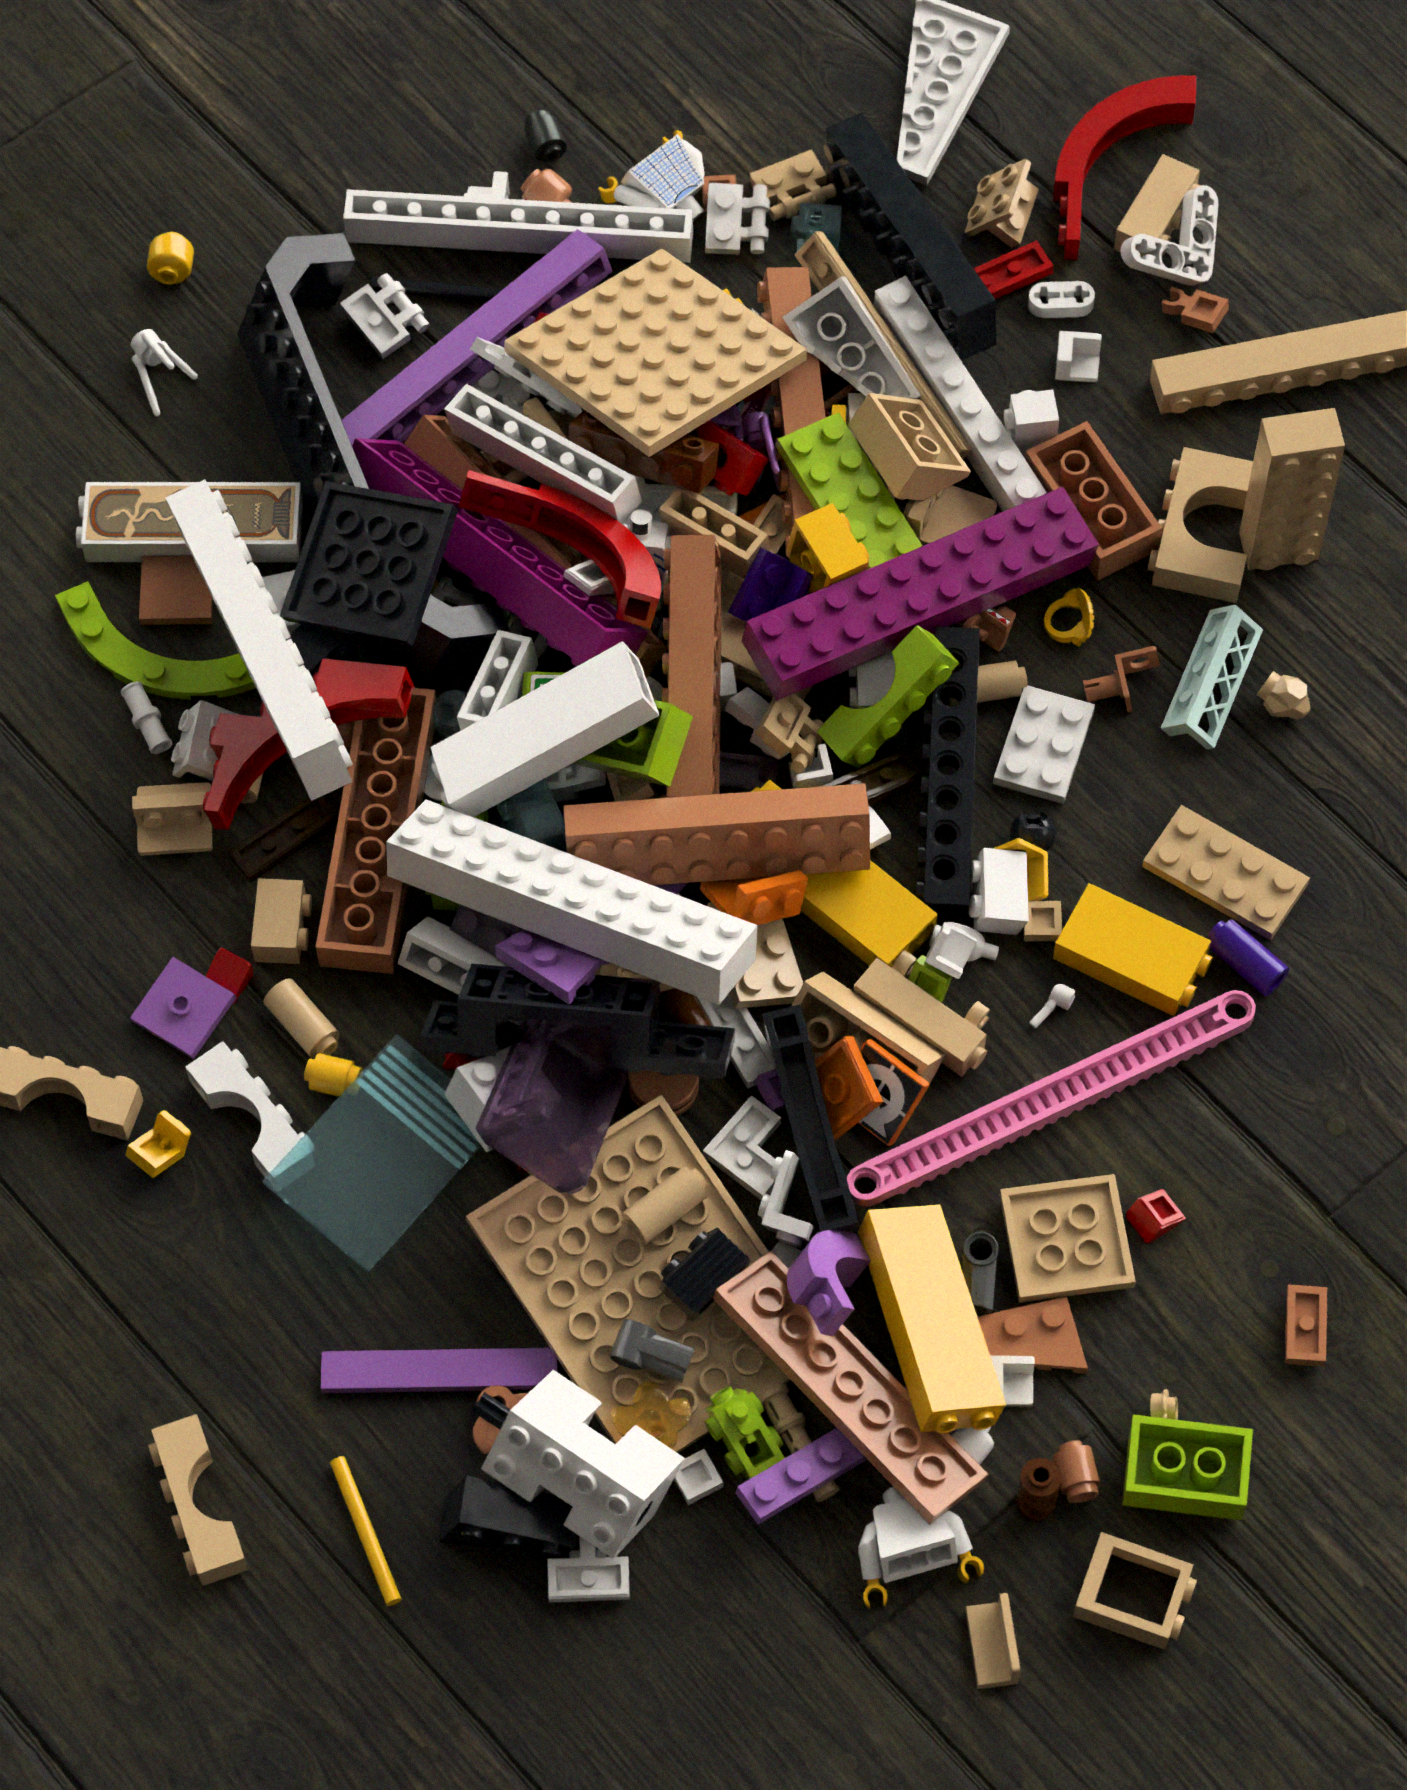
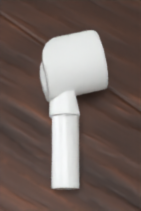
(1061, 996)

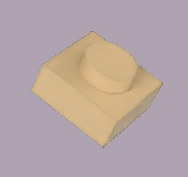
(1044, 921)

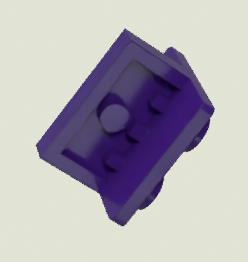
(769, 585)

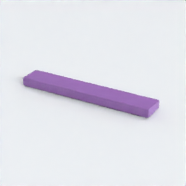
(434, 1369)

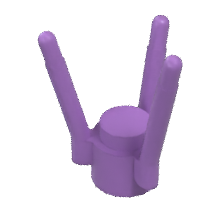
(758, 435)

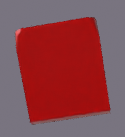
(230, 971)
(1154, 1215)

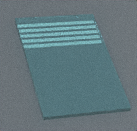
(376, 1155)

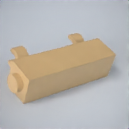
(924, 1015)

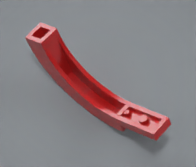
(1122, 113)
(582, 527)

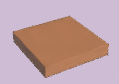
(173, 592)

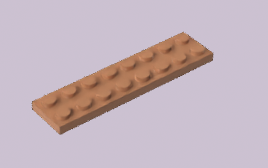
(850, 1390)

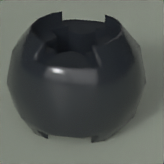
(1034, 829)

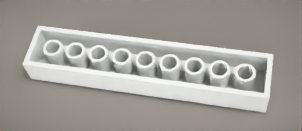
(262, 639)
(572, 901)

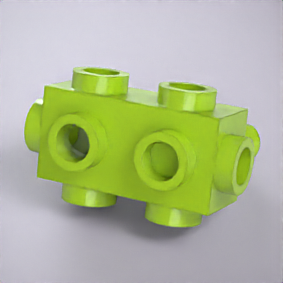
(738, 1421)

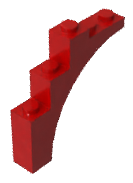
(252, 743)

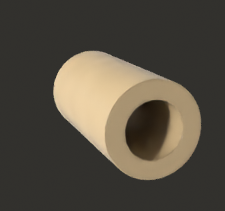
(997, 682)
(302, 1018)
(665, 1204)

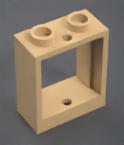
(1124, 1623)

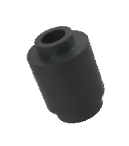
(545, 136)

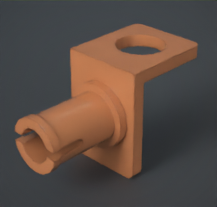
(1116, 683)

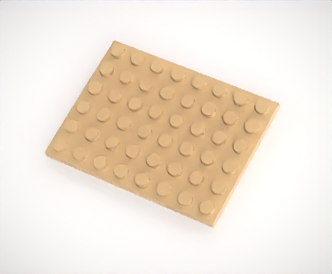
(587, 1272)

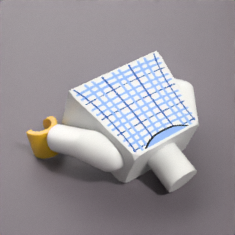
(662, 179)

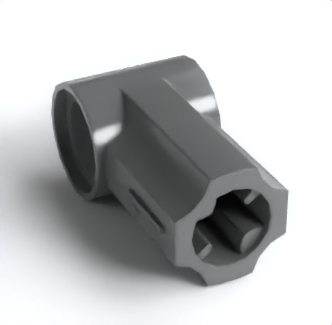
(980, 1273)
(641, 1348)

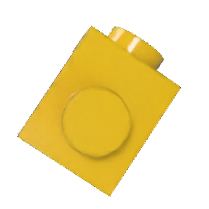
(160, 1145)

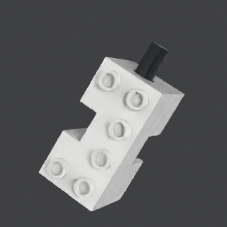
(552, 1447)

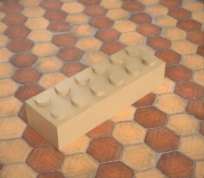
(1291, 488)

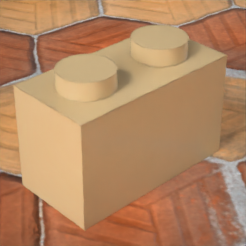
(279, 921)

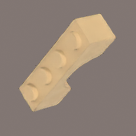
(109, 1101)
(212, 1543)

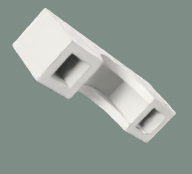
(224, 1081)

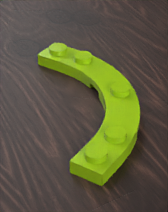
(132, 663)

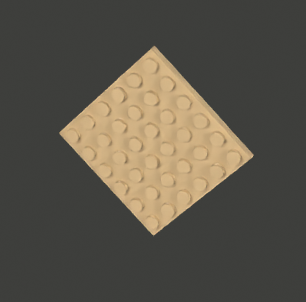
(655, 351)

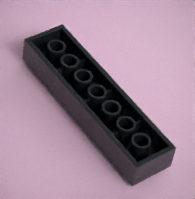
(910, 235)

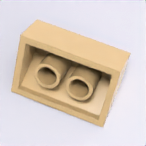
(907, 446)

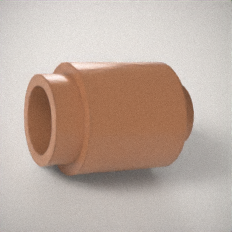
(1077, 1471)

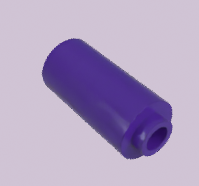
(1247, 957)

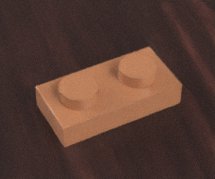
(1306, 1325)

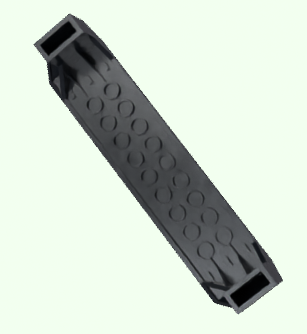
(312, 274)

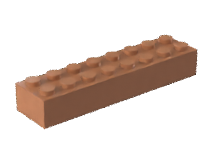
(694, 658)
(388, 783)
(725, 834)

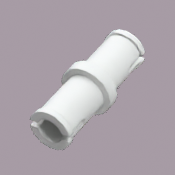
(146, 717)

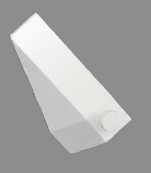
(848, 341)

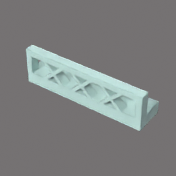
(1208, 667)

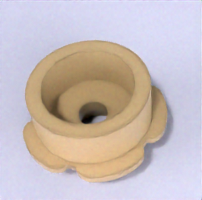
(1164, 1406)

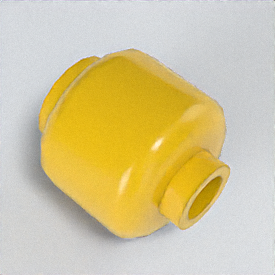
(170, 258)

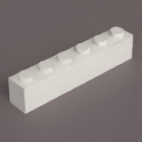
(541, 453)

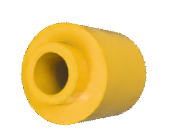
(330, 1074)

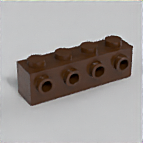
(683, 464)

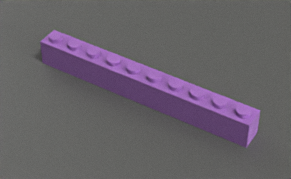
(450, 364)

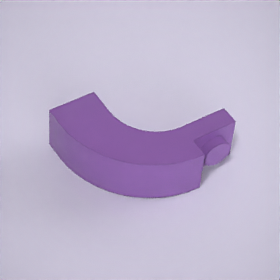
(821, 1271)

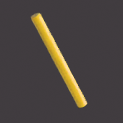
(365, 1531)

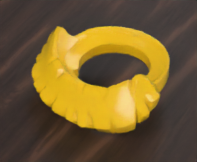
(1077, 600)

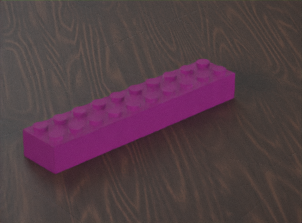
(503, 560)
(923, 588)

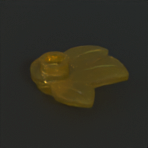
(653, 1413)

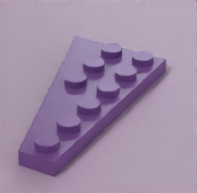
(552, 963)

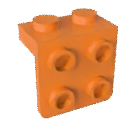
(760, 898)

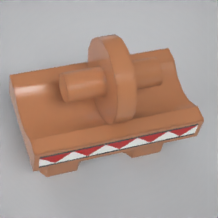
(993, 626)

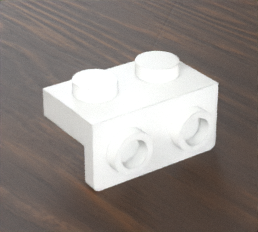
(193, 750)

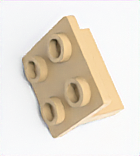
(1003, 204)
(172, 819)

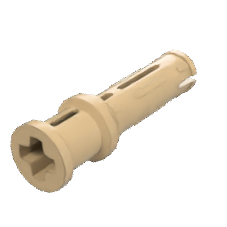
(791, 1428)

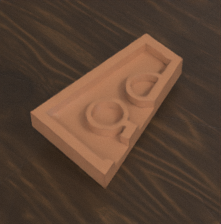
(1039, 1331)

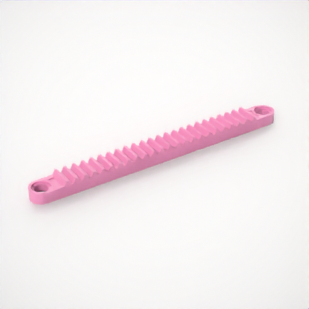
(1051, 1098)

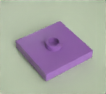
(183, 1007)

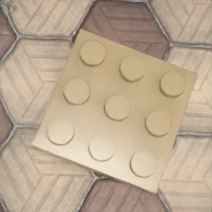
(1067, 1238)

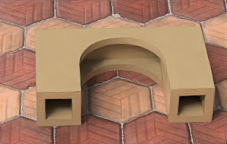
(1181, 560)

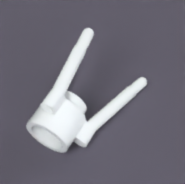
(153, 351)

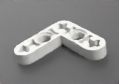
(1188, 249)

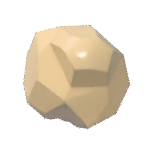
(1285, 696)

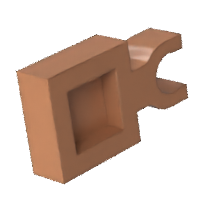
(1199, 311)

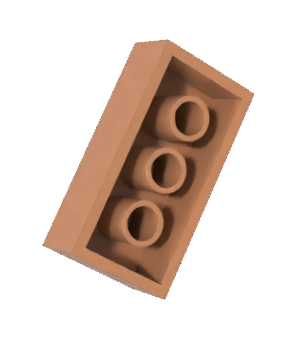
(1100, 494)

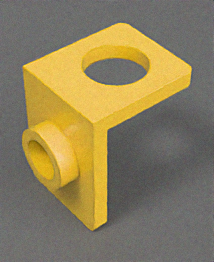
(1036, 867)

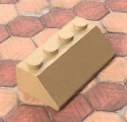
(838, 1012)

